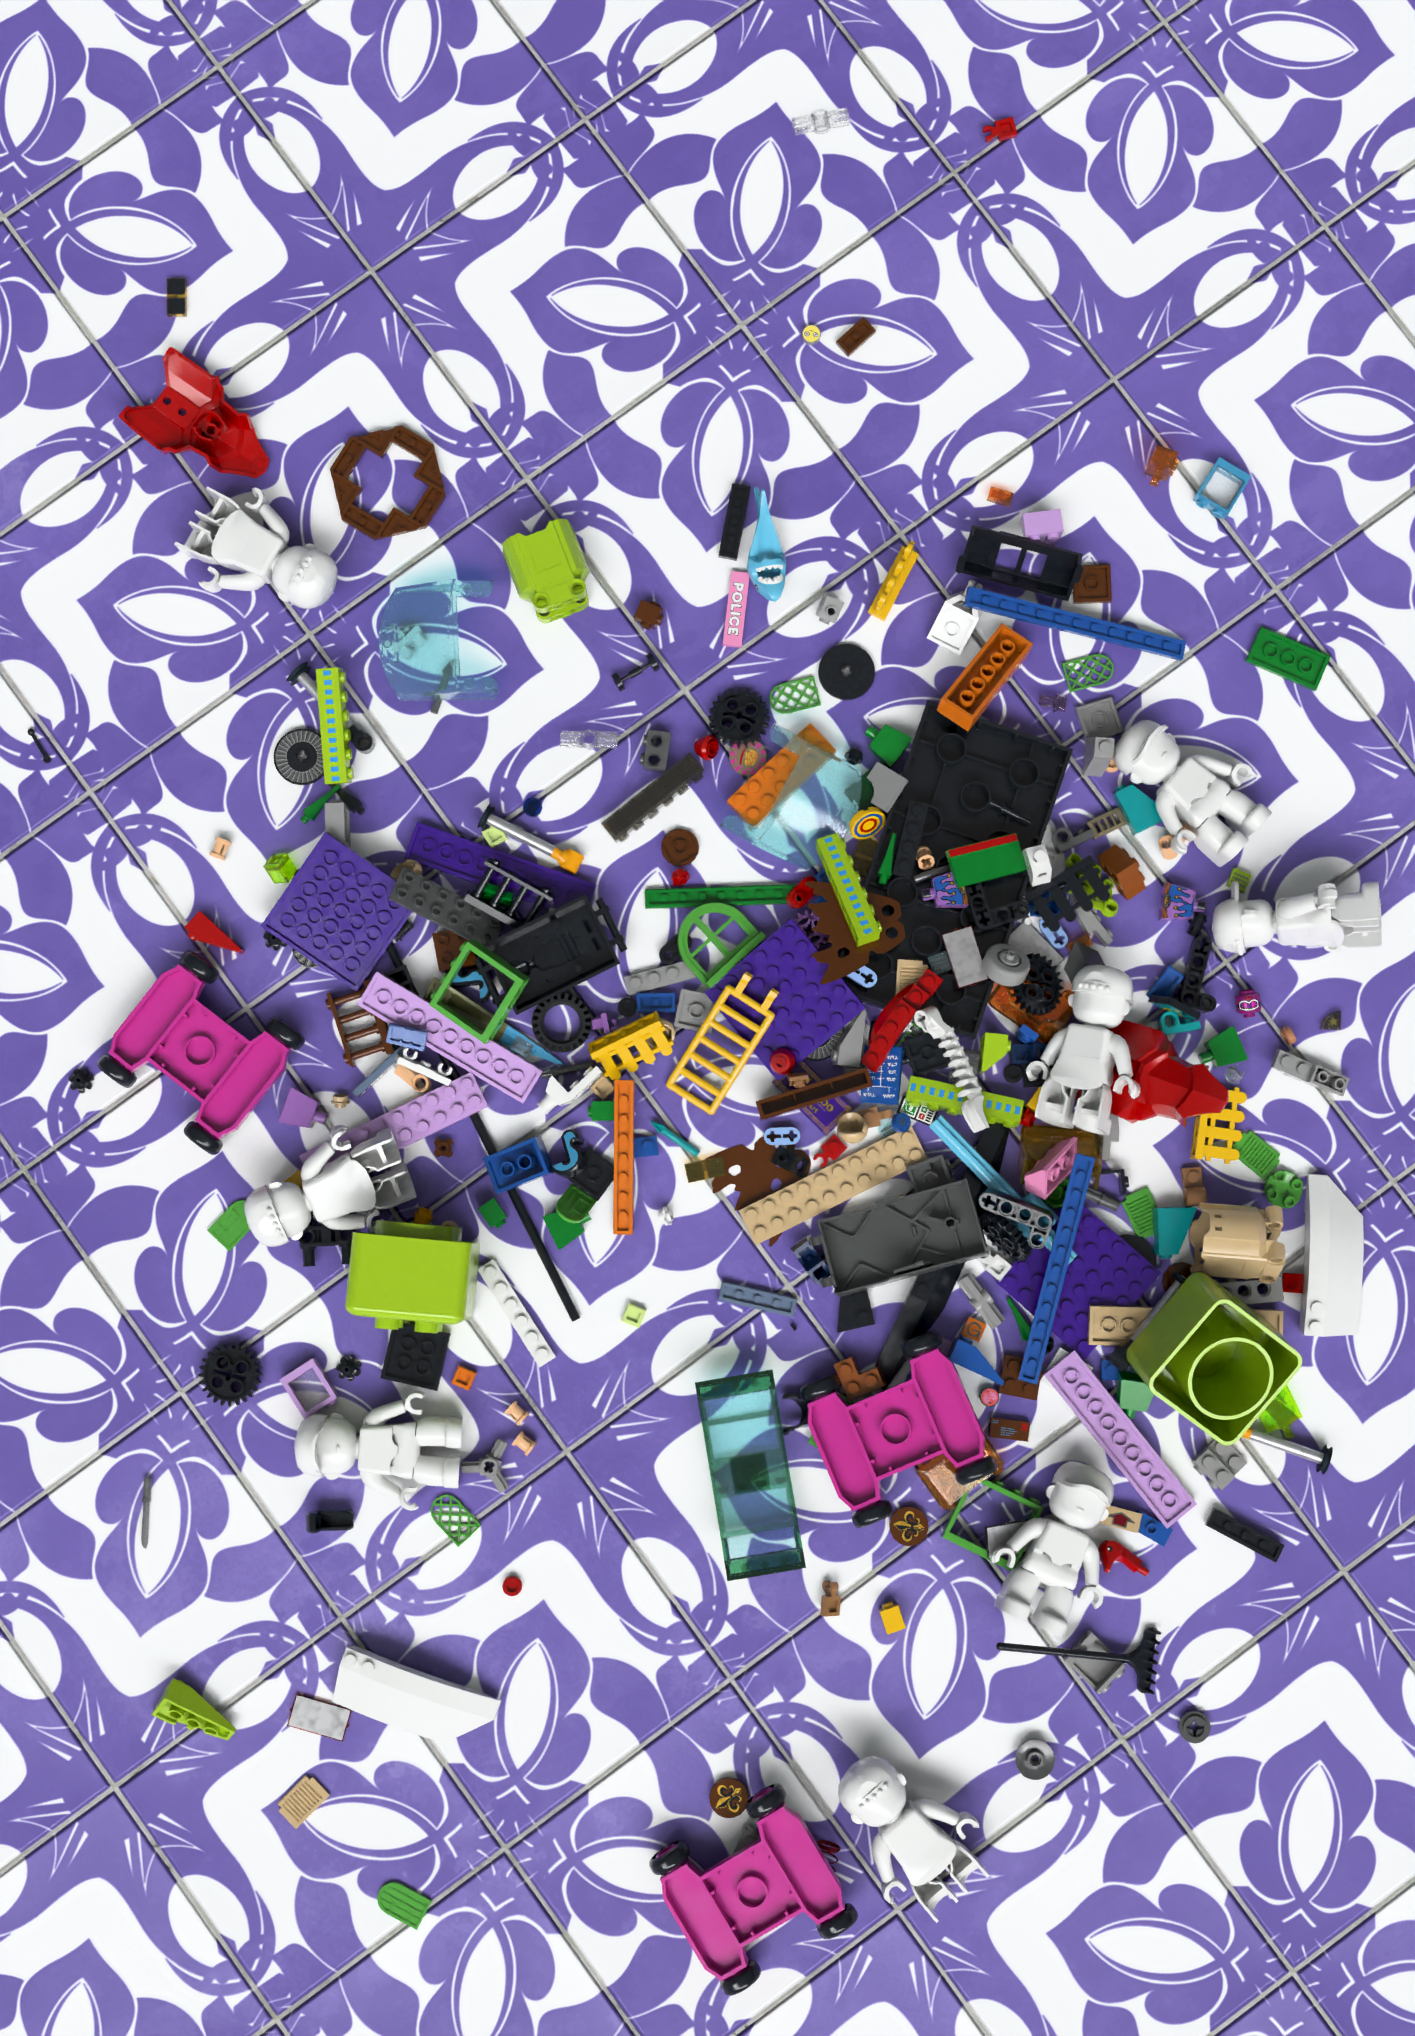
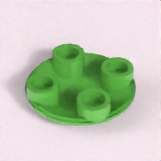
(1283, 1189)

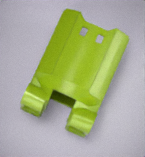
(549, 570)

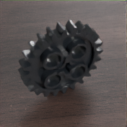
(744, 702)
(1037, 998)
(1005, 1236)
(234, 1357)

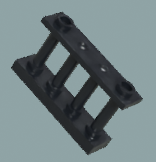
(492, 906)

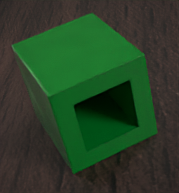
(601, 1111)
(493, 1213)

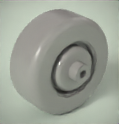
(1006, 965)

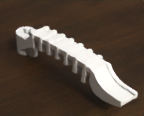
(972, 1109)

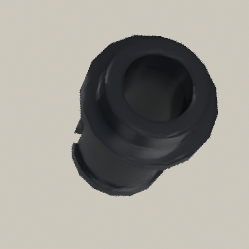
(1196, 924)
(407, 926)

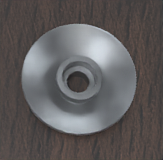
(1035, 1769)

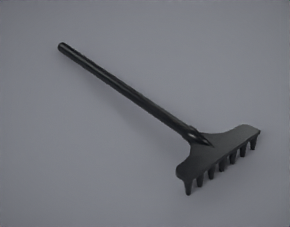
(1140, 1659)

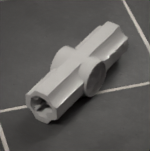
(981, 1300)

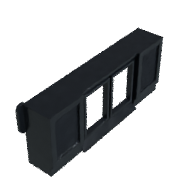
(1058, 575)

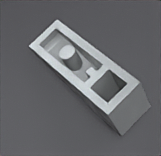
(849, 1046)

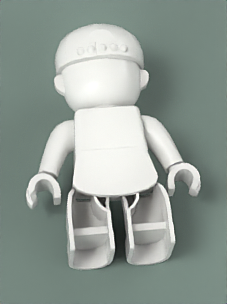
(262, 555)
(1191, 792)
(1301, 920)
(1087, 1054)
(332, 1190)
(399, 1449)
(1057, 1550)
(877, 1797)

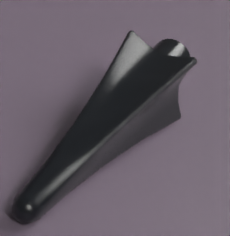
(352, 803)

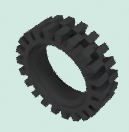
(570, 1044)

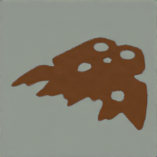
(834, 924)
(756, 1172)

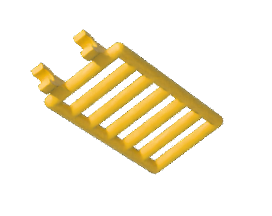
(740, 1062)

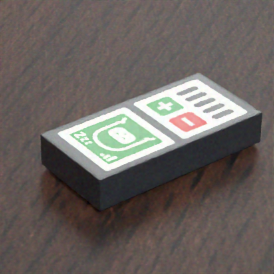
(919, 1114)

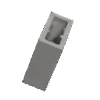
(1097, 755)

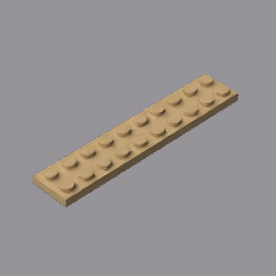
(832, 1185)
(1118, 1323)

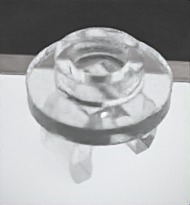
(1233, 1075)

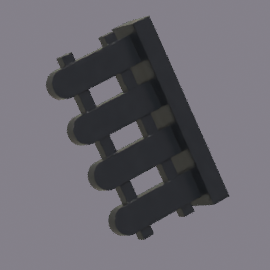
(1074, 885)

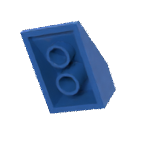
(518, 1165)
(969, 1357)

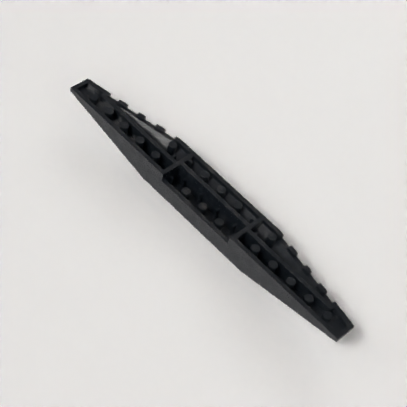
(932, 1289)

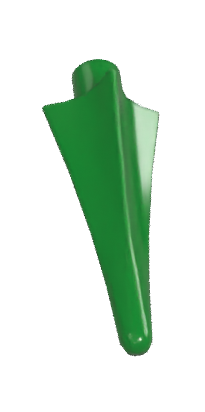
(314, 809)
(886, 868)
(1023, 1327)

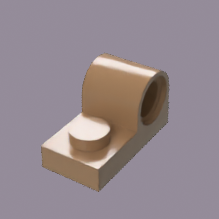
(1193, 1187)

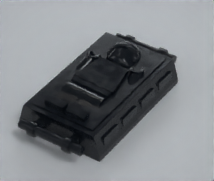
(554, 952)

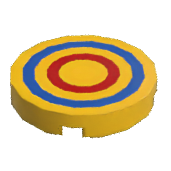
(867, 823)

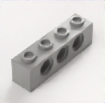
(1272, 1293)

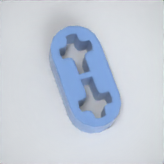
(1051, 938)
(860, 980)
(781, 1131)

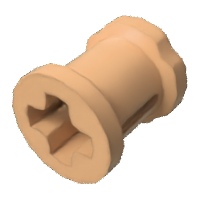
(220, 848)
(924, 858)
(516, 1413)
(524, 1443)

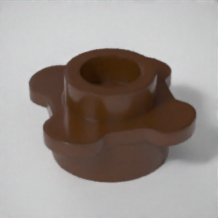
(448, 1147)

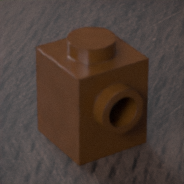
(649, 615)

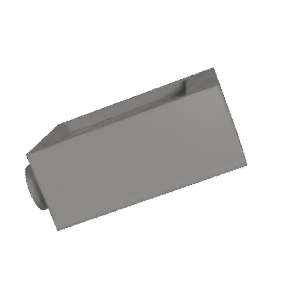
(338, 821)

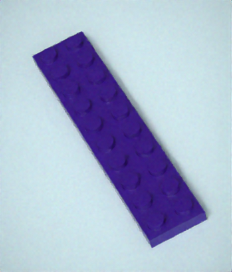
(467, 858)

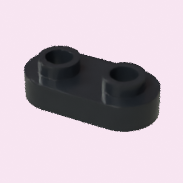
(672, 947)

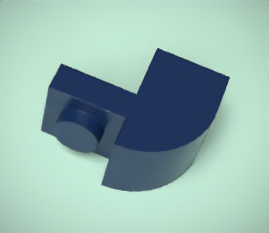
(810, 1261)

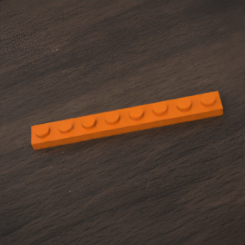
(623, 1157)

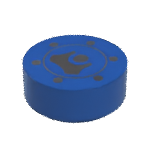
(901, 1122)

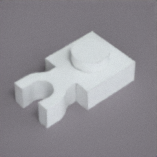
(996, 1266)

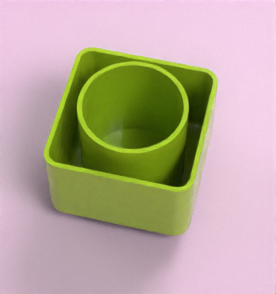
(412, 1276)
(1213, 1359)

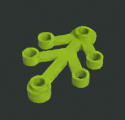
(1107, 908)

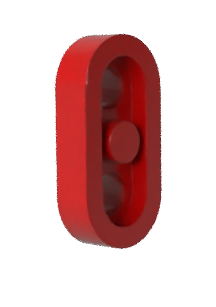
(802, 891)

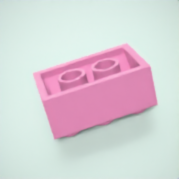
(1051, 1168)

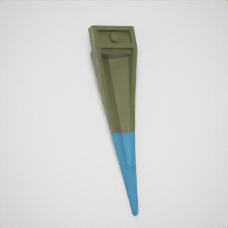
(481, 1018)

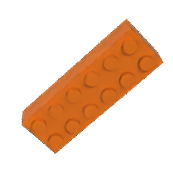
(984, 677)
(757, 796)

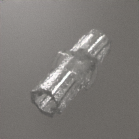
(820, 121)
(602, 739)

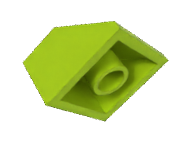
(992, 1049)

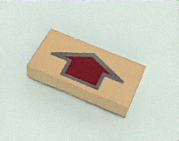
(1123, 1519)

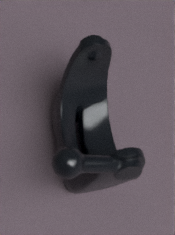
(804, 1408)

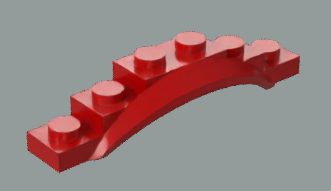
(897, 1016)

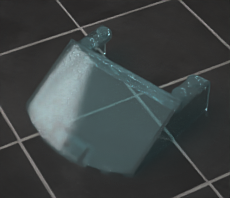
(423, 643)
(813, 803)

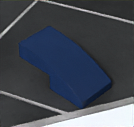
(1026, 1053)

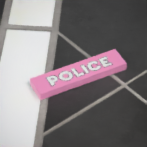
(736, 609)

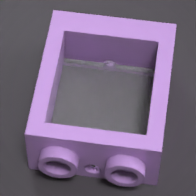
(311, 1390)

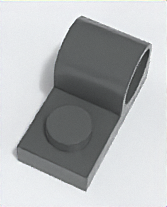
(1071, 842)

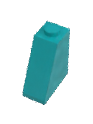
(1137, 808)
(1170, 1229)

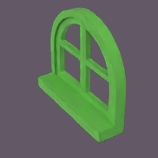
(731, 958)

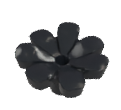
(273, 942)
(84, 1080)
(352, 1368)

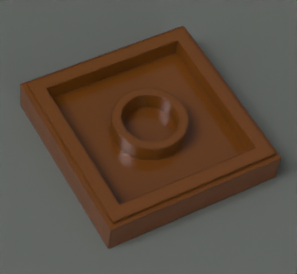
(1093, 585)

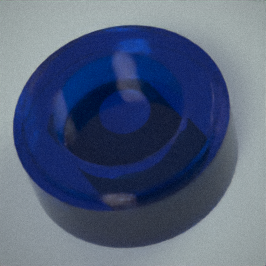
(532, 807)

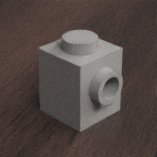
(835, 608)

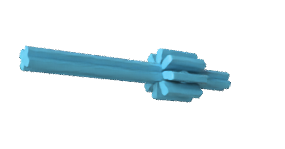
(991, 1177)

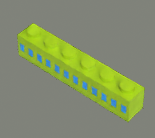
(333, 725)
(848, 889)
(944, 1097)

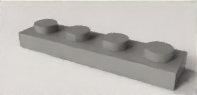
(658, 978)

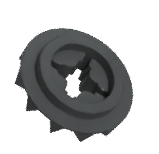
(1200, 1733)

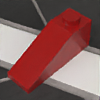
(207, 932)

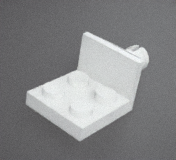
(955, 622)
(559, 1096)

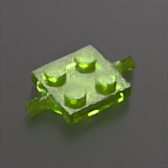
(1281, 1413)

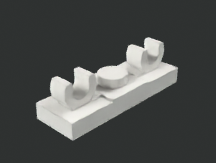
(424, 1067)

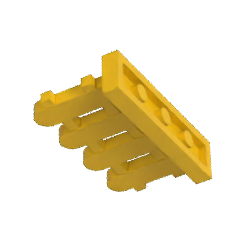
(893, 582)
(626, 1037)
(1201, 1131)

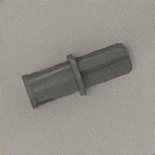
(1102, 1199)

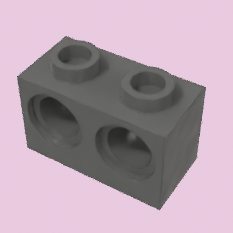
(660, 751)

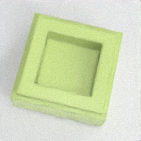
(494, 836)
(633, 1315)

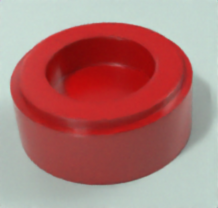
(512, 1585)

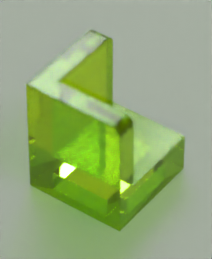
(280, 868)

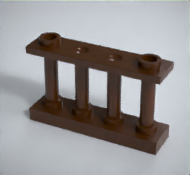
(379, 1027)

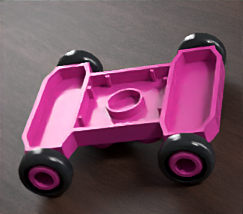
(199, 1051)
(896, 1429)
(752, 1891)

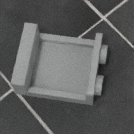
(1095, 1672)

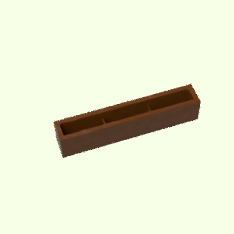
(814, 1093)

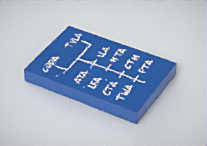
(886, 1080)

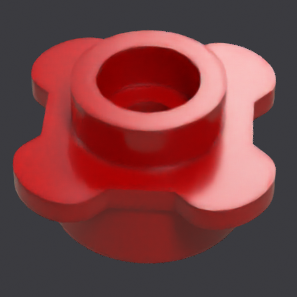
(680, 877)
(1027, 1118)

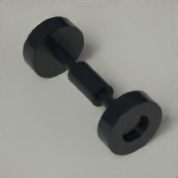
(636, 671)

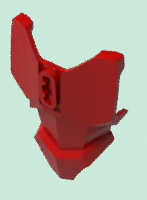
(207, 428)
(1166, 1082)

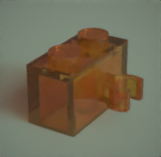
(1161, 464)

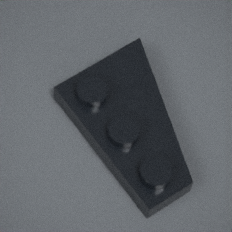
(854, 1311)

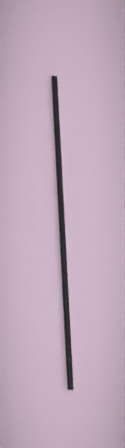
(513, 1193)

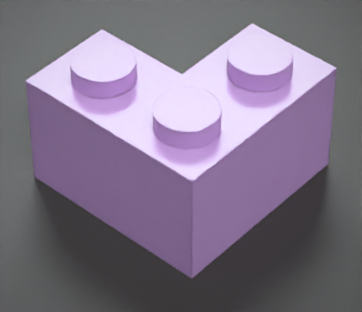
(1043, 526)

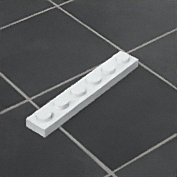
(516, 1313)

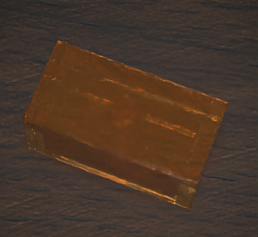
(1000, 496)
(1085, 940)

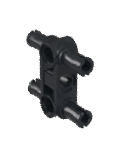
(324, 1237)

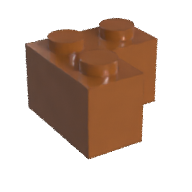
(1123, 871)
(856, 1382)

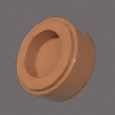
(1287, 1035)

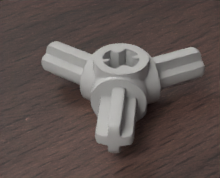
(479, 1466)

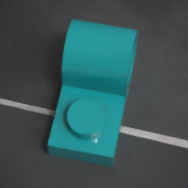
(1186, 1026)

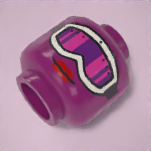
(1247, 1003)

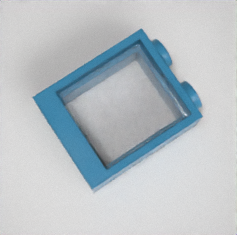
(1221, 488)

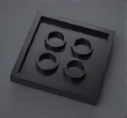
(415, 1357)

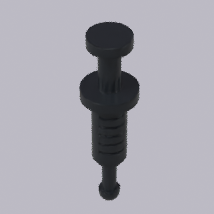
(1009, 811)

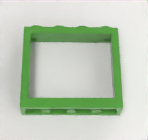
(510, 999)
(975, 1548)

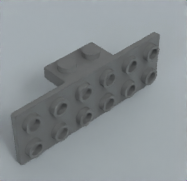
(443, 907)

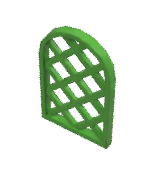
(1064, 665)
(790, 697)
(469, 1515)

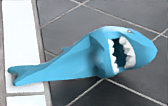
(766, 560)

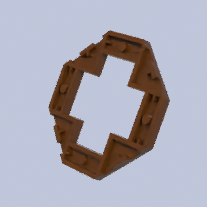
(396, 522)

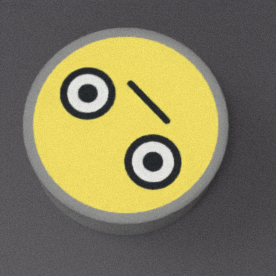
(811, 334)

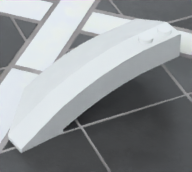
(1331, 1261)
(410, 1697)

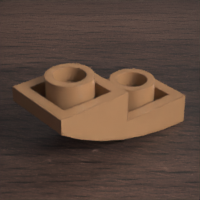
(798, 1079)

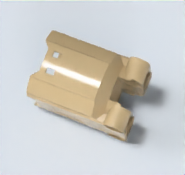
(1238, 1242)

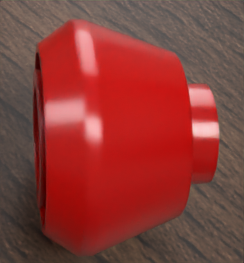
(706, 747)
(786, 1065)

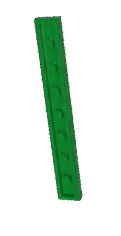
(727, 895)

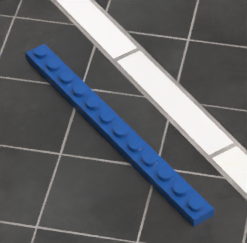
(1074, 623)
(1056, 1268)

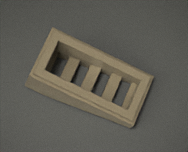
(1090, 824)

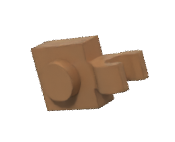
(873, 1117)
(831, 1601)

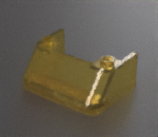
(1038, 1139)

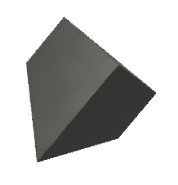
(1079, 958)

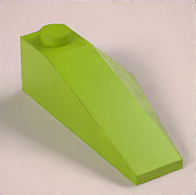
(186, 1706)

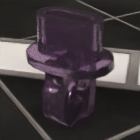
(1057, 702)

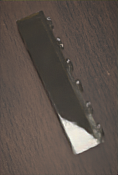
(652, 798)

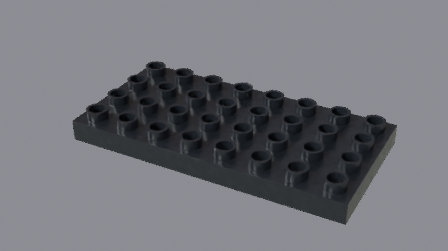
(958, 778)

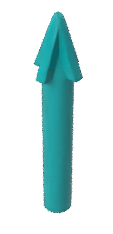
(675, 1138)

